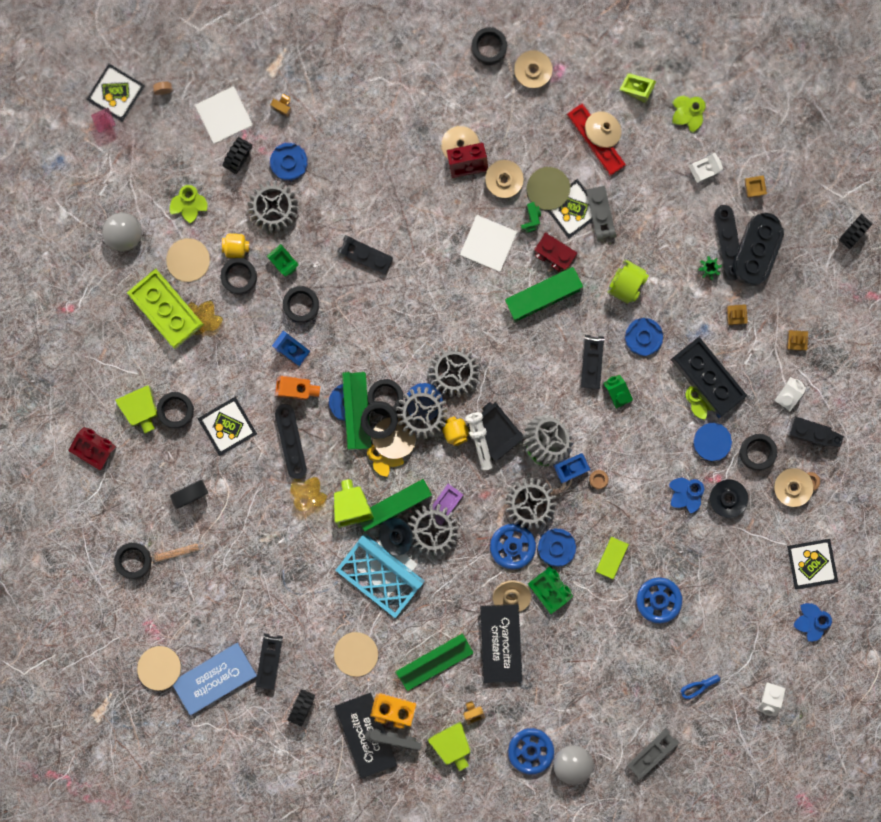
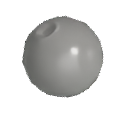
(122, 231)
(573, 765)

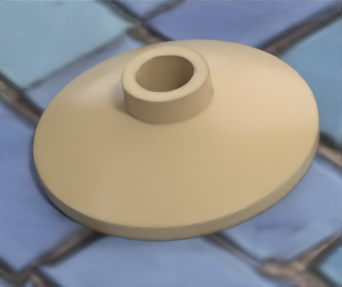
(536, 60)
(456, 134)
(598, 134)
(506, 169)
(783, 487)
(521, 594)

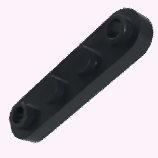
(727, 238)
(290, 441)

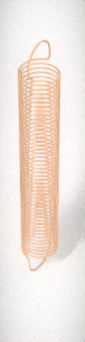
(176, 553)

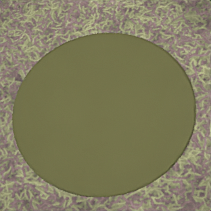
(548, 188)

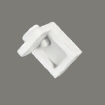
(706, 167)
(790, 393)
(771, 699)

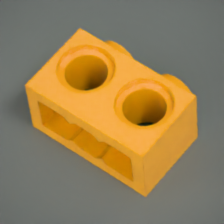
(394, 705)

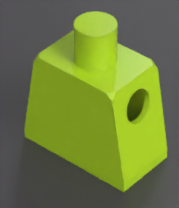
(139, 408)
(351, 505)
(452, 745)

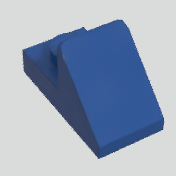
(291, 348)
(572, 467)

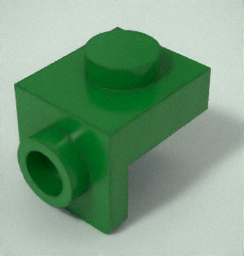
(534, 214)
(283, 261)
(618, 391)

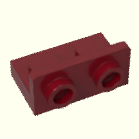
(467, 160)
(554, 252)
(92, 448)

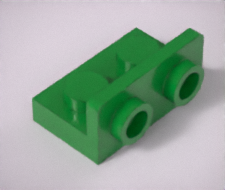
(550, 590)

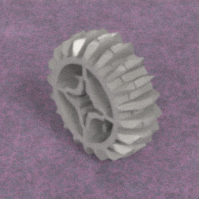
(278, 199)
(446, 356)
(415, 397)
(552, 438)
(514, 508)
(431, 513)

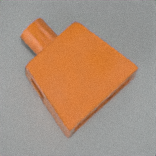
(287, 388)

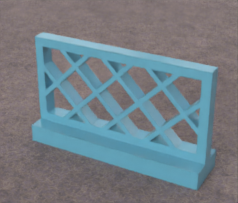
(391, 563)

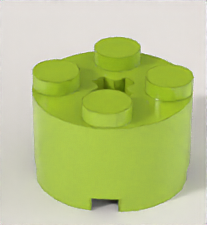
(627, 282)

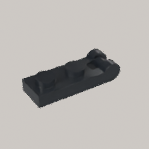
(366, 255)
(592, 362)
(269, 662)

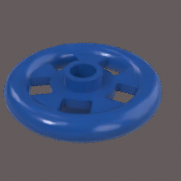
(526, 537)
(662, 584)
(544, 741)

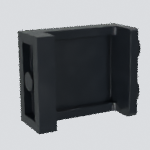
(501, 432)

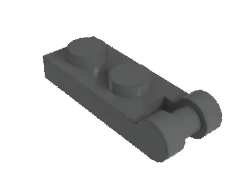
(600, 212)
(392, 739)
(652, 754)

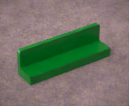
(544, 294)
(355, 403)
(397, 503)
(434, 662)

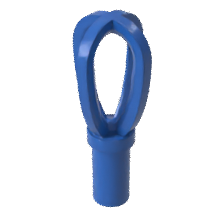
(705, 684)

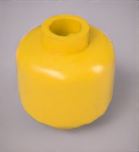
(235, 245)
(455, 431)

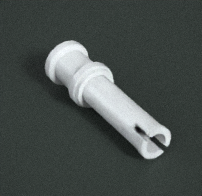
(478, 434)

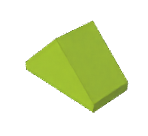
(638, 87)

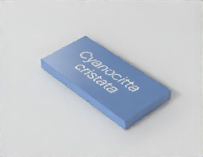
(214, 678)

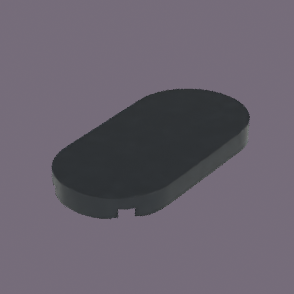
(758, 249)

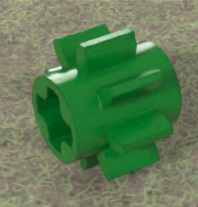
(704, 268)

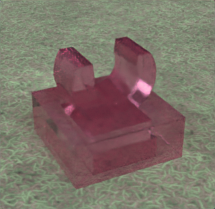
(103, 120)

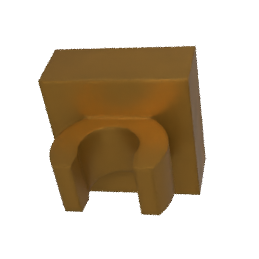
(281, 106)
(755, 186)
(737, 314)
(797, 340)
(473, 714)

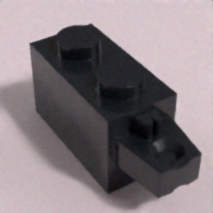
(813, 433)

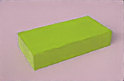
(612, 557)

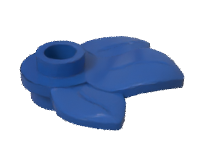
(684, 496)
(810, 621)

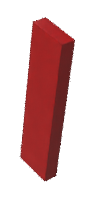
(607, 156)

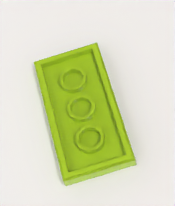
(165, 309)

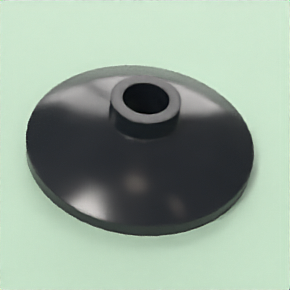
(736, 491)
(390, 536)

